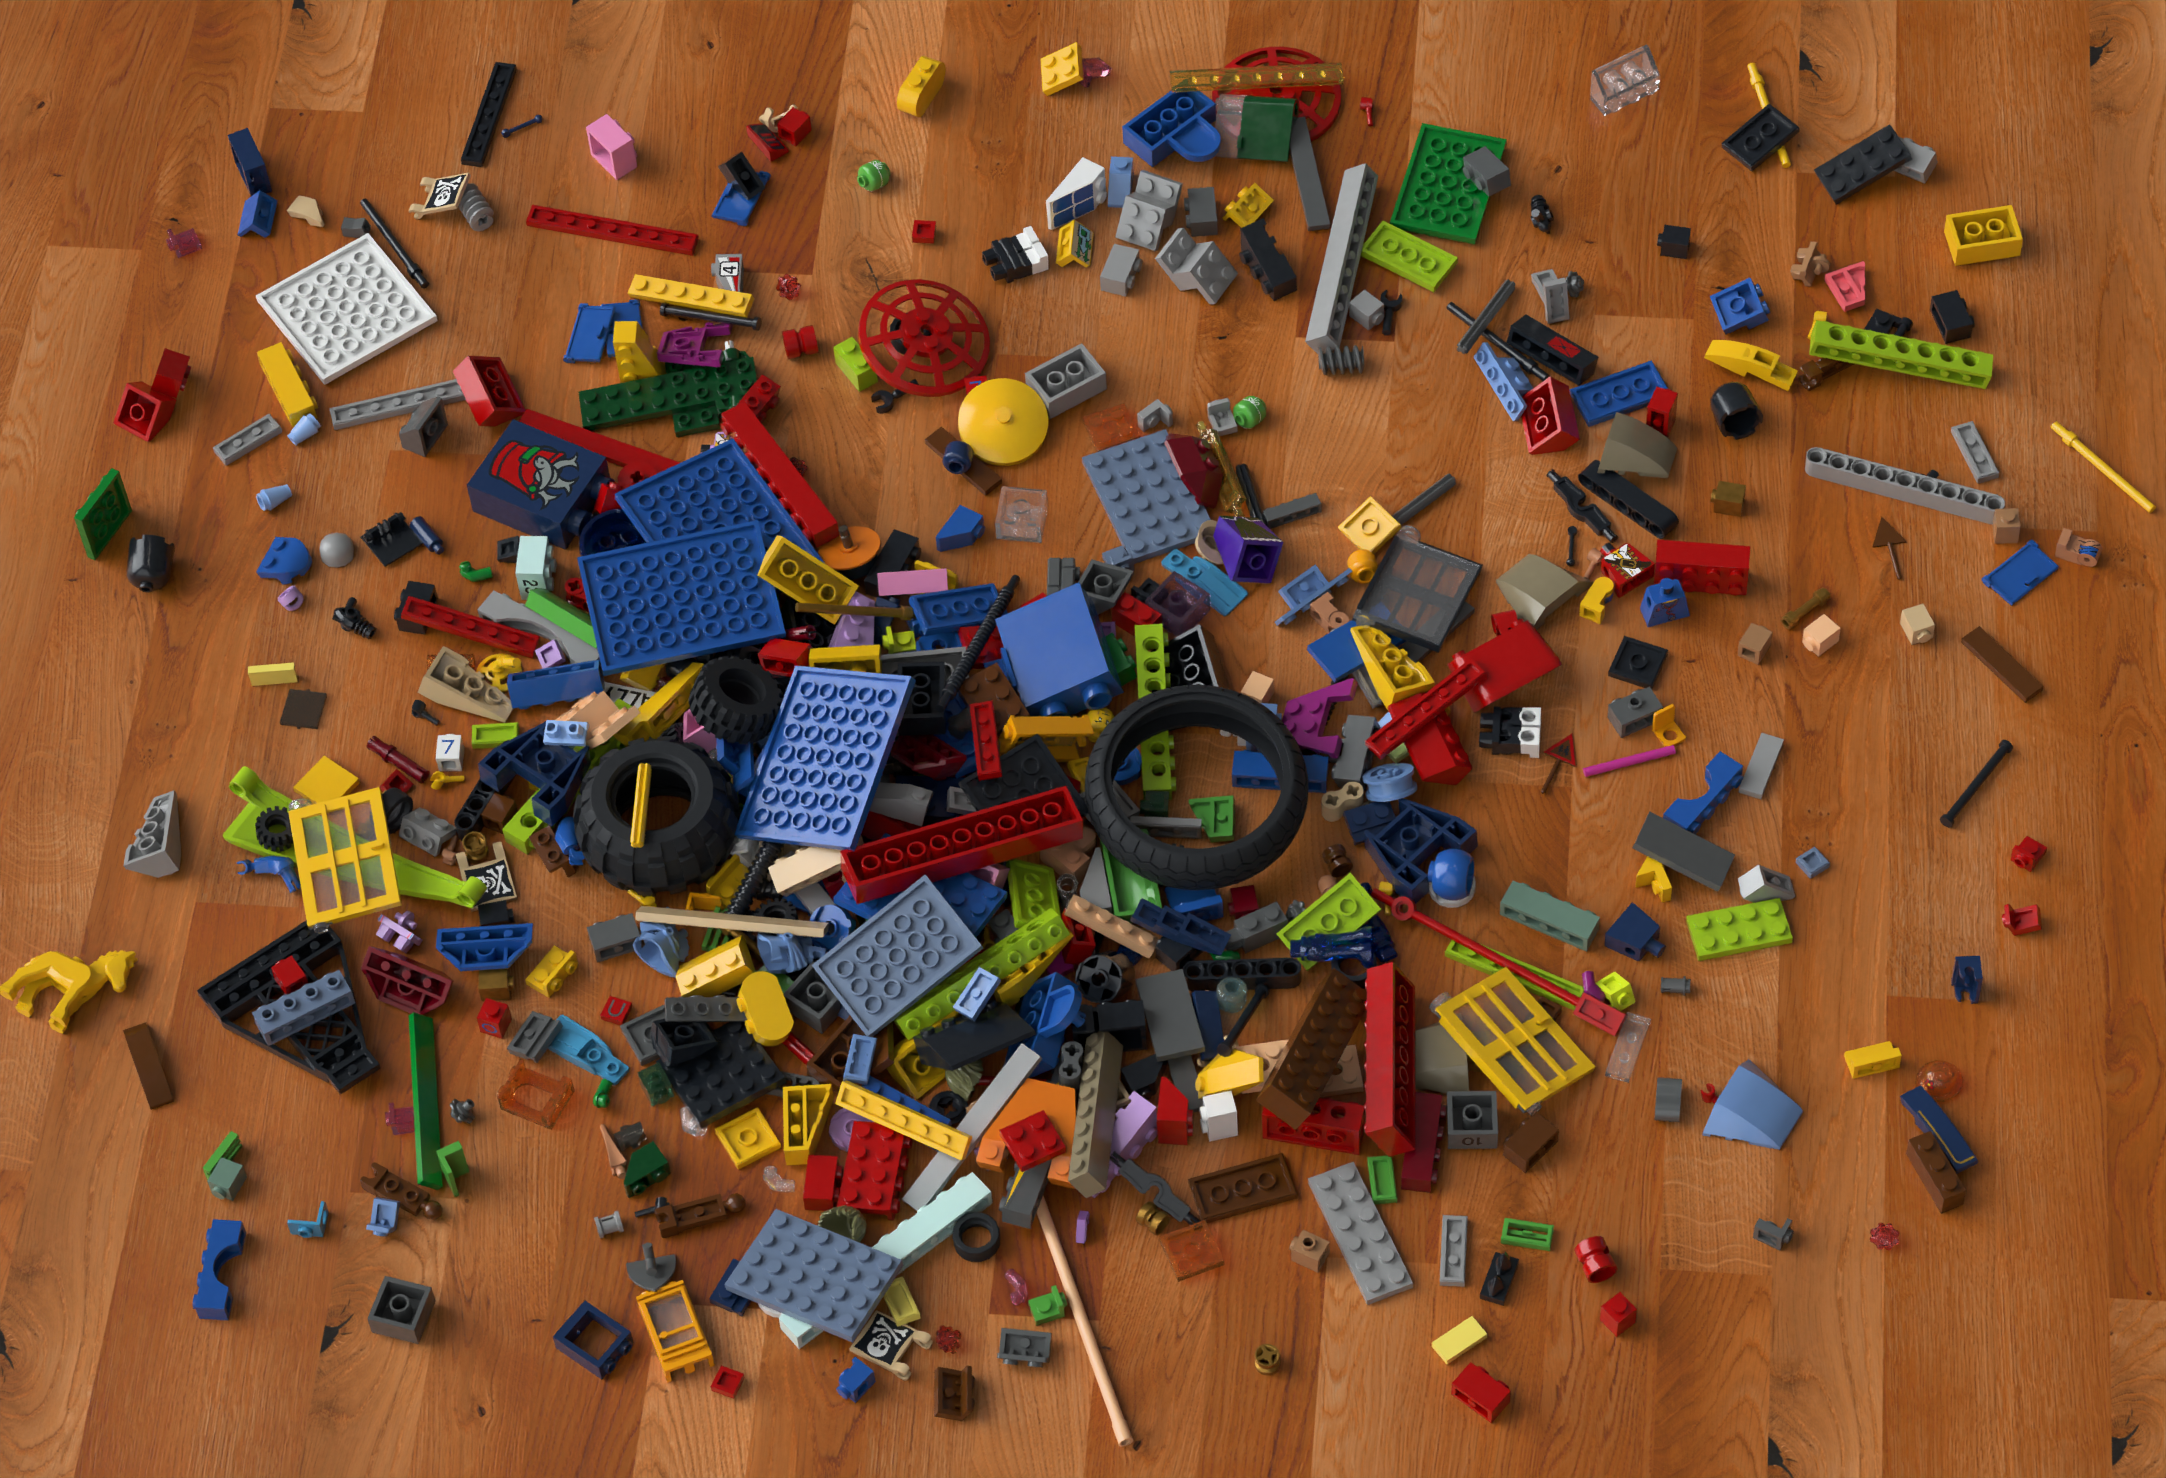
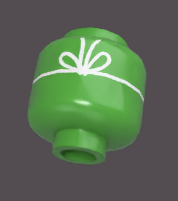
(873, 175)
(1249, 412)

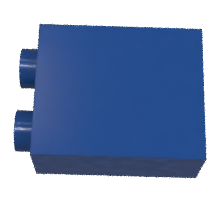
(1060, 654)

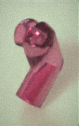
(1020, 1294)

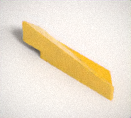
(662, 708)

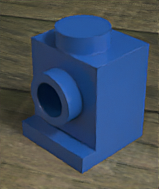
(855, 1381)

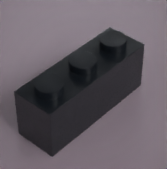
(895, 556)

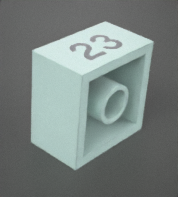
(534, 565)

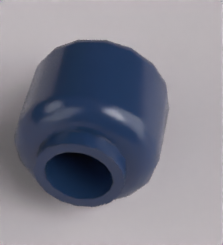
(958, 457)

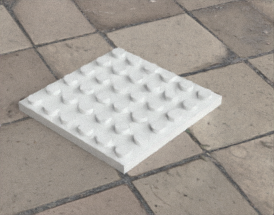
(346, 308)

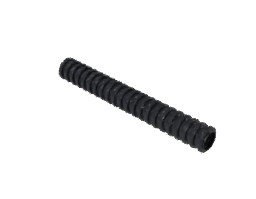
(754, 878)

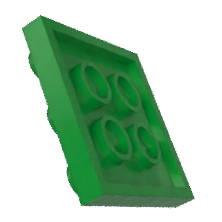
(103, 513)

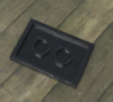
(1760, 137)

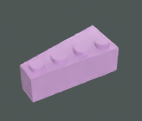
(854, 629)
(1132, 1131)

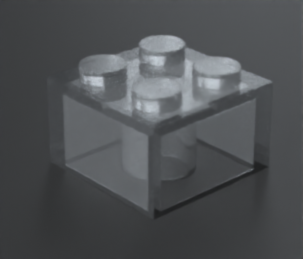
(1021, 514)

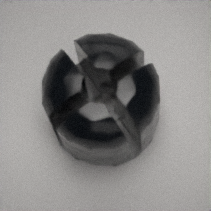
(1105, 976)

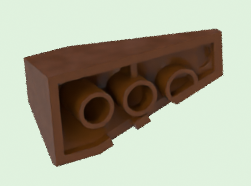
(830, 1060)

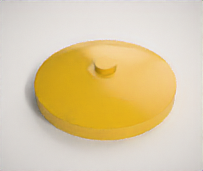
(1003, 421)

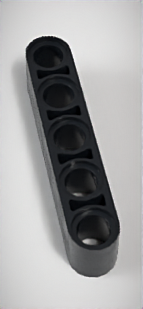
(1629, 500)
(477, 799)
(1252, 968)

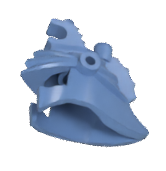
(662, 947)
(787, 952)

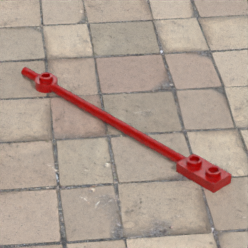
(1587, 1007)

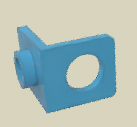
(308, 1228)

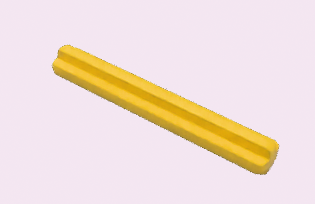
(640, 805)

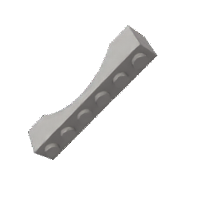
(505, 611)

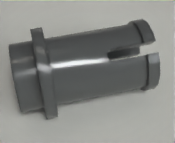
(1675, 985)

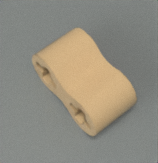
(1336, 802)

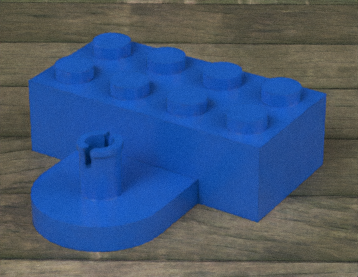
(1176, 124)
(1049, 1010)

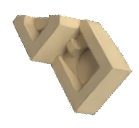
(307, 209)

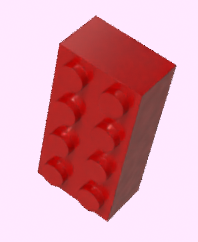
(1703, 566)

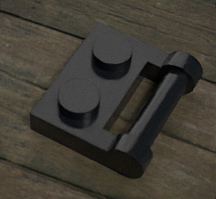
(1884, 322)

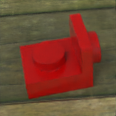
(2028, 853)

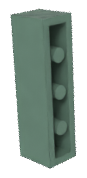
(1550, 915)

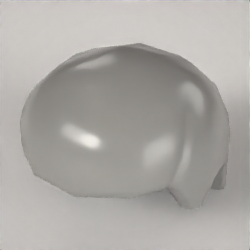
(336, 550)

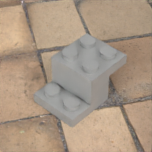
(1149, 210)
(1196, 266)

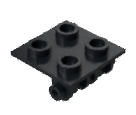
(391, 539)

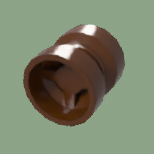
(1338, 862)

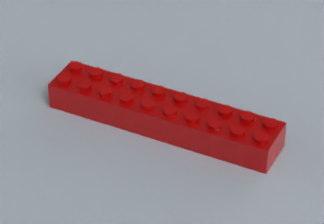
(962, 844)

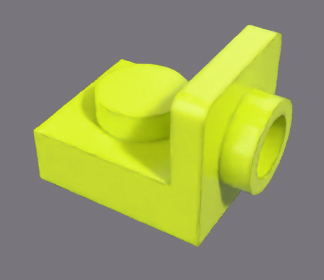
(898, 641)
(1617, 991)

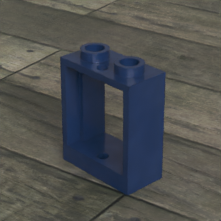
(249, 162)
(574, 1327)

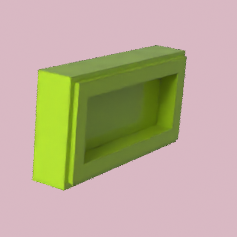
(493, 734)

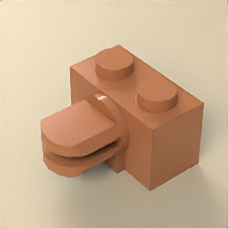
(1072, 856)

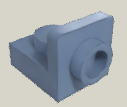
(1119, 557)

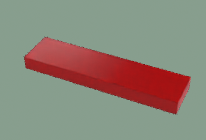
(985, 740)

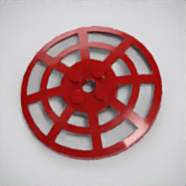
(1291, 92)
(922, 345)

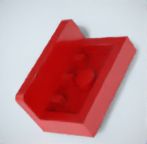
(762, 397)

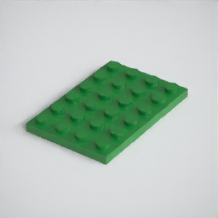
(1436, 193)

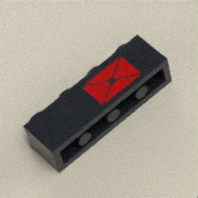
(1552, 349)

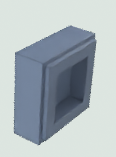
(1812, 862)

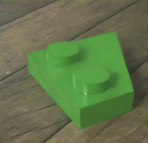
(1216, 816)

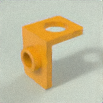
(1664, 721)
(703, 901)

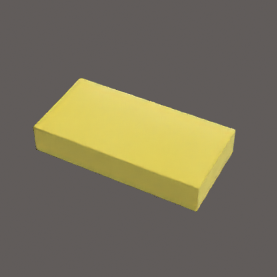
(272, 674)
(901, 1302)
(1459, 1340)

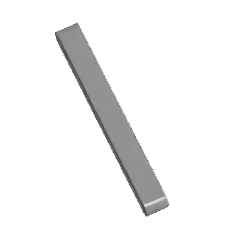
(1902, 485)

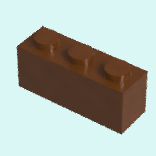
(1936, 1172)

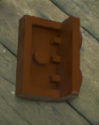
(550, 852)
(953, 1393)

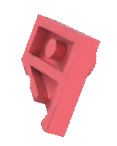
(1848, 285)

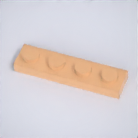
(1111, 926)

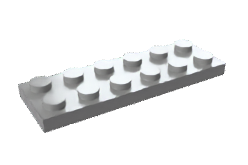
(1360, 1233)

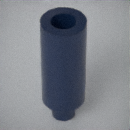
(427, 535)

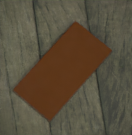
(1242, 1188)

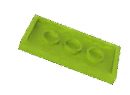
(1408, 256)
(1031, 890)
(1337, 911)
(1739, 929)

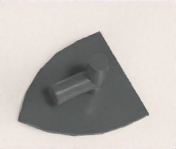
(651, 1272)

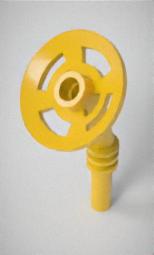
(500, 669)

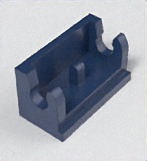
(1967, 977)

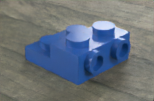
(1740, 306)

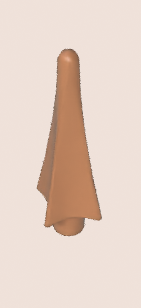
(616, 1159)

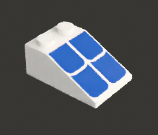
(1077, 194)

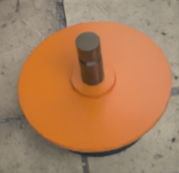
(851, 551)

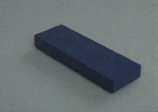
(1209, 1021)

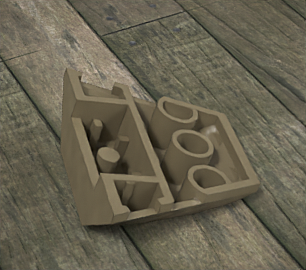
(1637, 448)
(1539, 588)
(1439, 1061)

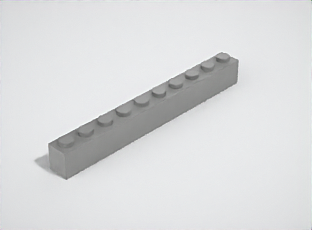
(1342, 258)

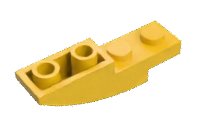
(1749, 358)

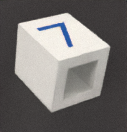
(449, 752)

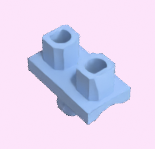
(565, 733)

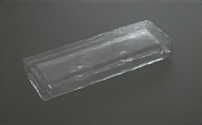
(1628, 1047)

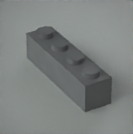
(1292, 511)

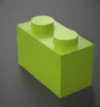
(852, 363)

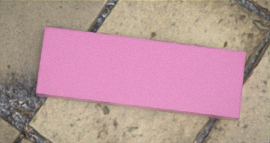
(912, 582)

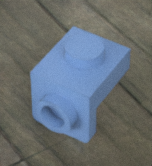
(384, 1216)

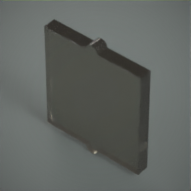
(303, 709)

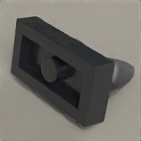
(1499, 1278)

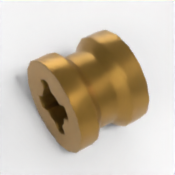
(1270, 1354)

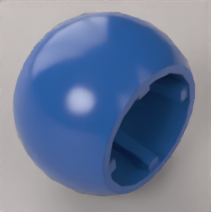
(1452, 874)

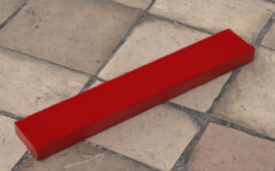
(470, 627)
(1425, 708)

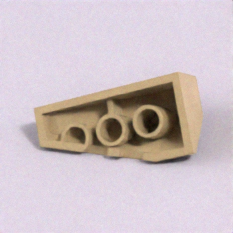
(458, 686)

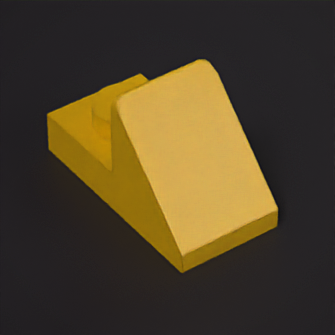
(1653, 873)

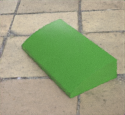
(562, 614)
(1126, 886)

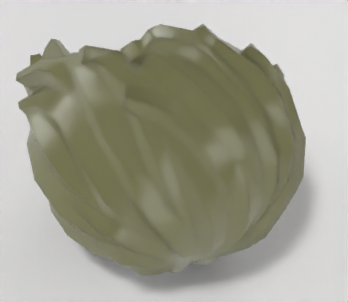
(964, 1079)
(845, 1222)

